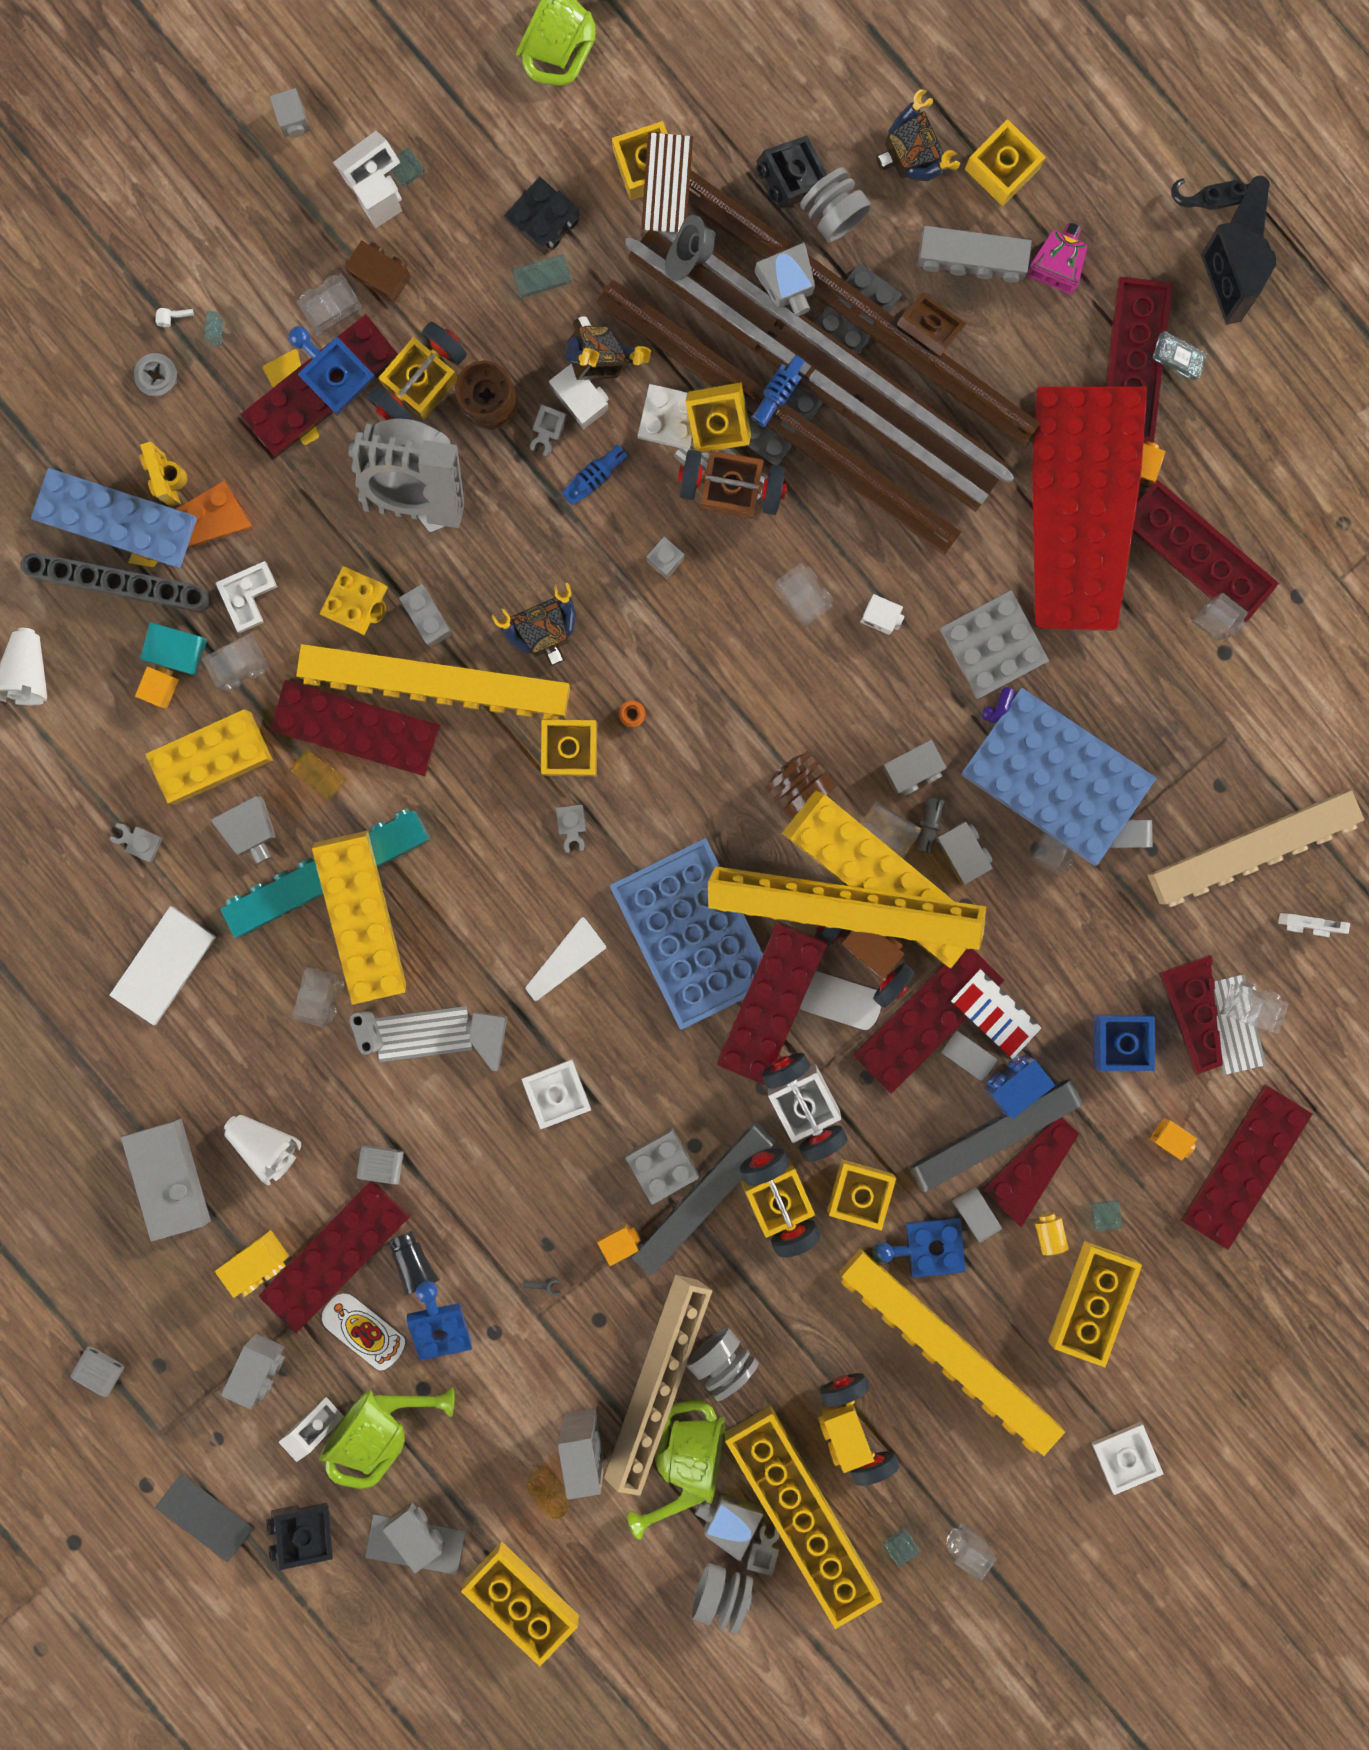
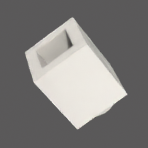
(882, 615)

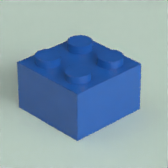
(1124, 1042)
(1018, 1085)

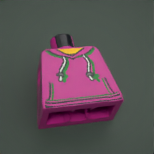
(1060, 260)

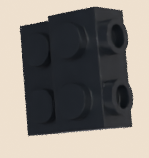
(790, 170)
(543, 215)
(299, 1535)

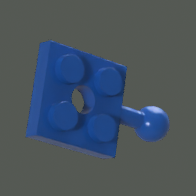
(332, 357)
(919, 1237)
(445, 1318)

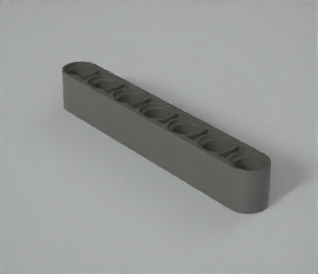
(103, 578)
(994, 1137)
(701, 1200)

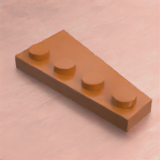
(216, 514)

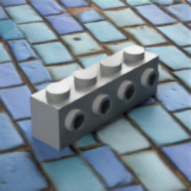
(974, 254)

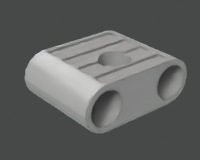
(366, 1032)
(380, 1164)
(97, 1371)

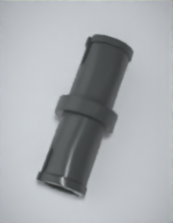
(930, 825)

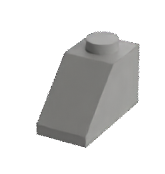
(487, 1036)

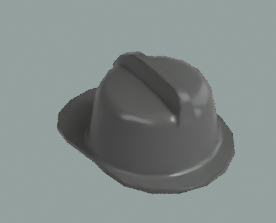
(691, 247)

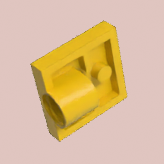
(156, 463)
(355, 601)

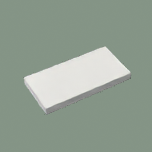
(163, 965)

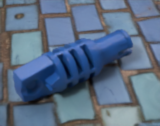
(778, 390)
(593, 475)

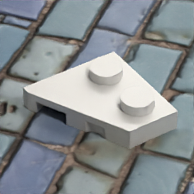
(1320, 926)

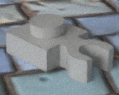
(548, 425)
(571, 822)
(140, 842)
(763, 1552)

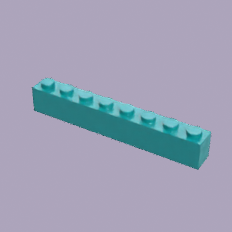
(303, 885)

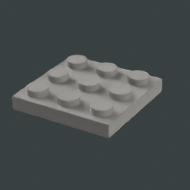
(994, 644)

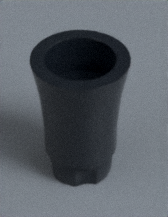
(411, 1262)

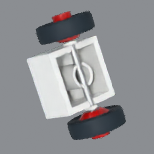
(805, 1106)

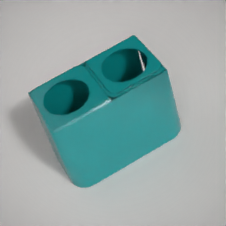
(173, 649)

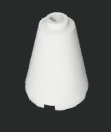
(23, 669)
(262, 1147)

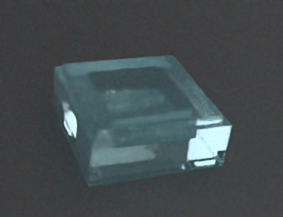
(408, 169)
(213, 328)
(1106, 1215)
(902, 1547)

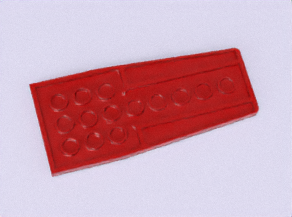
(1085, 502)

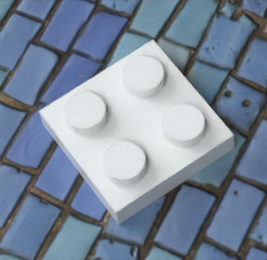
(666, 418)
(556, 1094)
(1127, 1458)

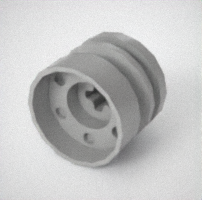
(832, 201)
(727, 1369)
(722, 1598)

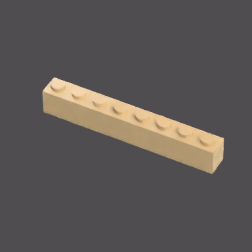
(1255, 848)
(657, 1385)

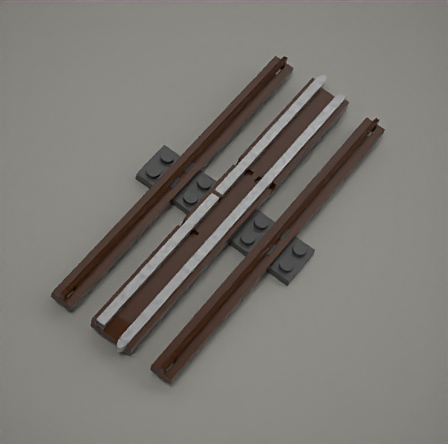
(831, 369)

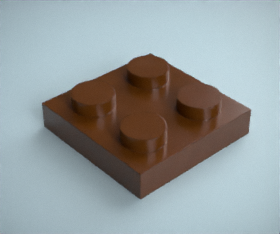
(931, 324)

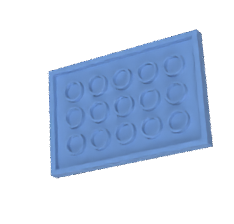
(1058, 777)
(694, 951)

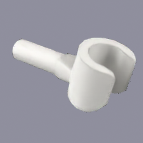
(164, 316)

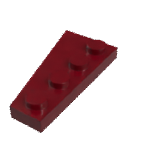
(1193, 1004)
(1028, 1173)

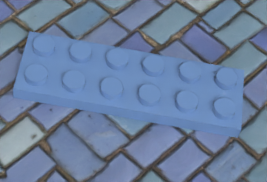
(114, 518)

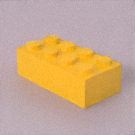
(209, 757)
(1094, 1304)
(520, 1604)

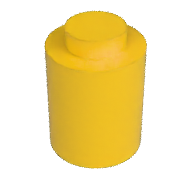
(1051, 1234)

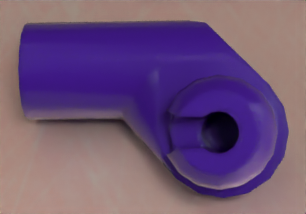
(1002, 707)

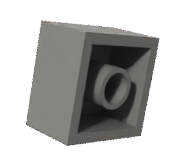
(662, 1165)
(253, 1370)

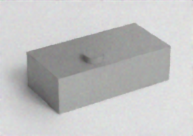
(166, 1179)
(581, 1454)

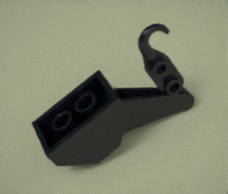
(1237, 252)

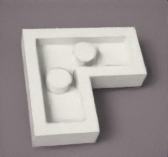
(239, 594)

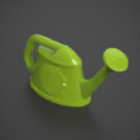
(553, 36)
(372, 1436)
(688, 1462)

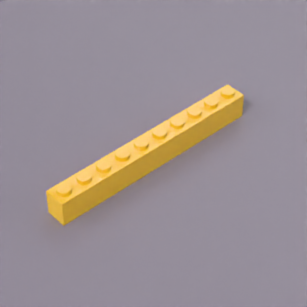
(434, 681)
(847, 907)
(952, 1352)

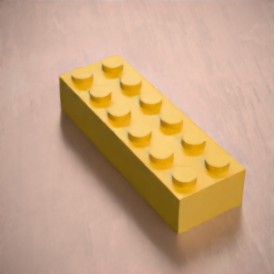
(359, 917)

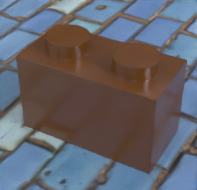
(378, 271)

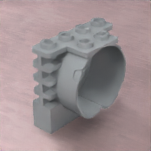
(408, 471)

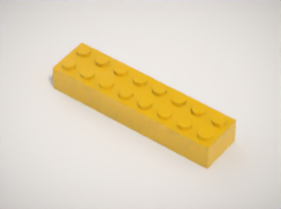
(861, 859)
(802, 1517)

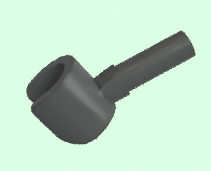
(544, 1285)

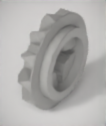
(152, 363)

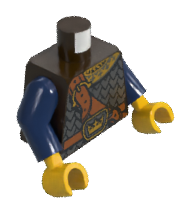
(914, 145)
(598, 354)
(542, 627)

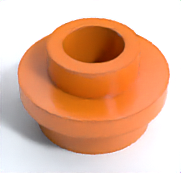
(628, 706)

